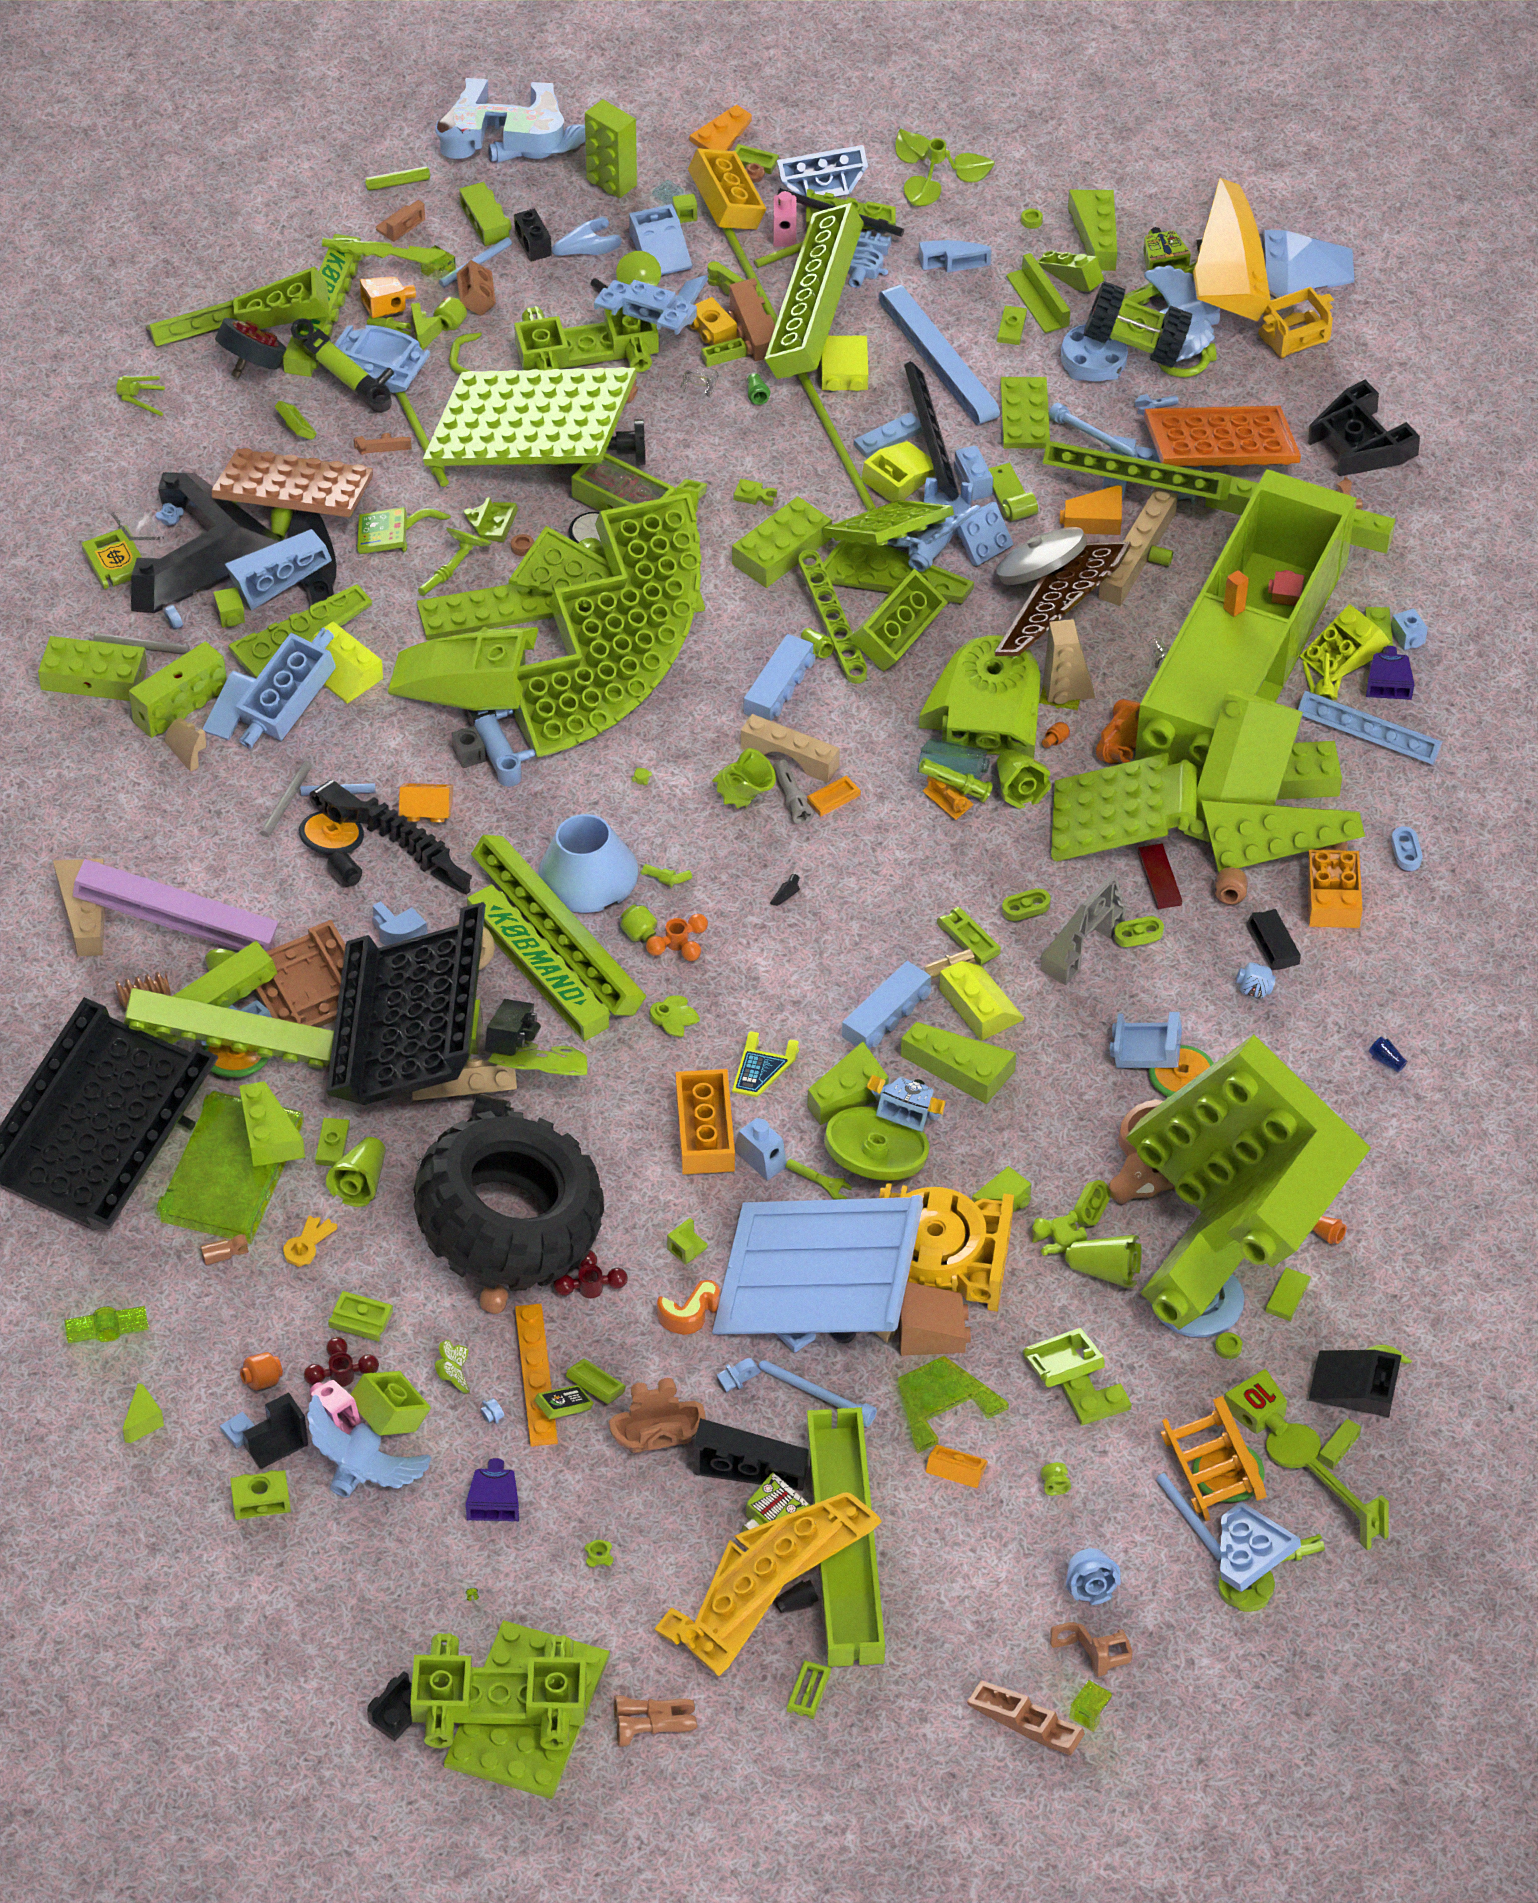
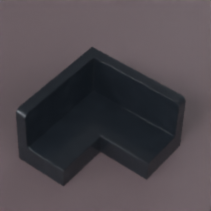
(279, 1434)

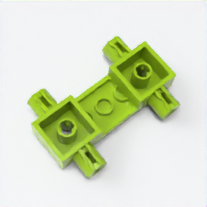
(549, 346)
(543, 1694)

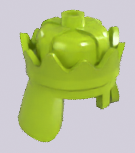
(745, 778)

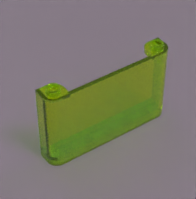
(215, 1180)

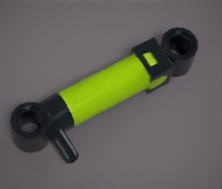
(321, 349)

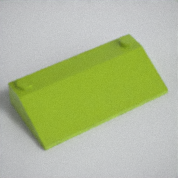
(1246, 754)

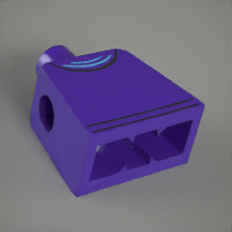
(1390, 676)
(493, 1494)

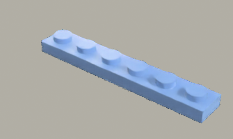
(1370, 727)

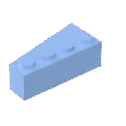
(277, 567)

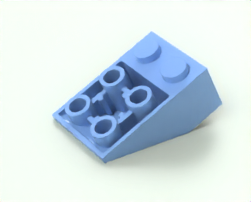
(661, 235)

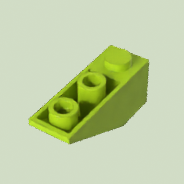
(1075, 270)

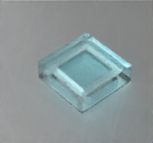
(666, 190)

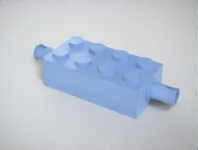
(285, 687)

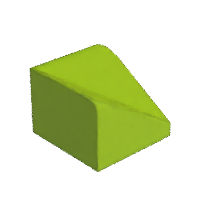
(685, 207)

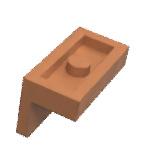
(402, 221)

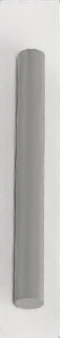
(148, 644)
(286, 799)

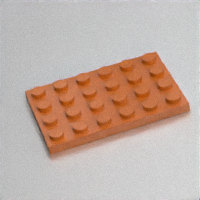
(1222, 436)

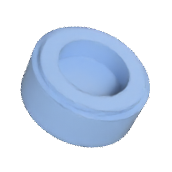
(173, 617)

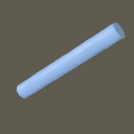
(352, 788)

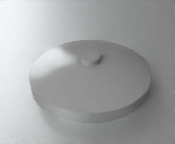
(1041, 555)

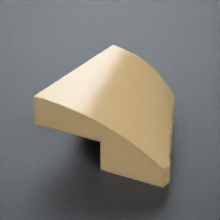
(186, 742)

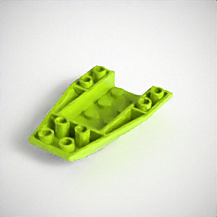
(465, 669)

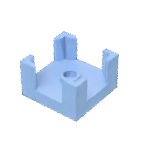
(960, 504)

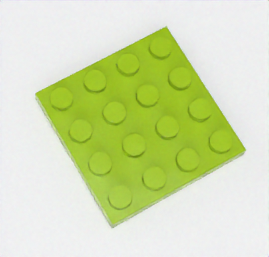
(888, 522)

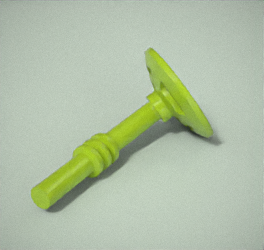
(466, 543)

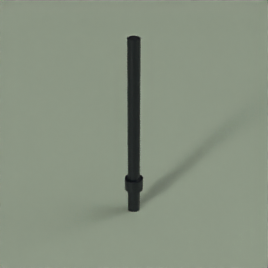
(880, 225)

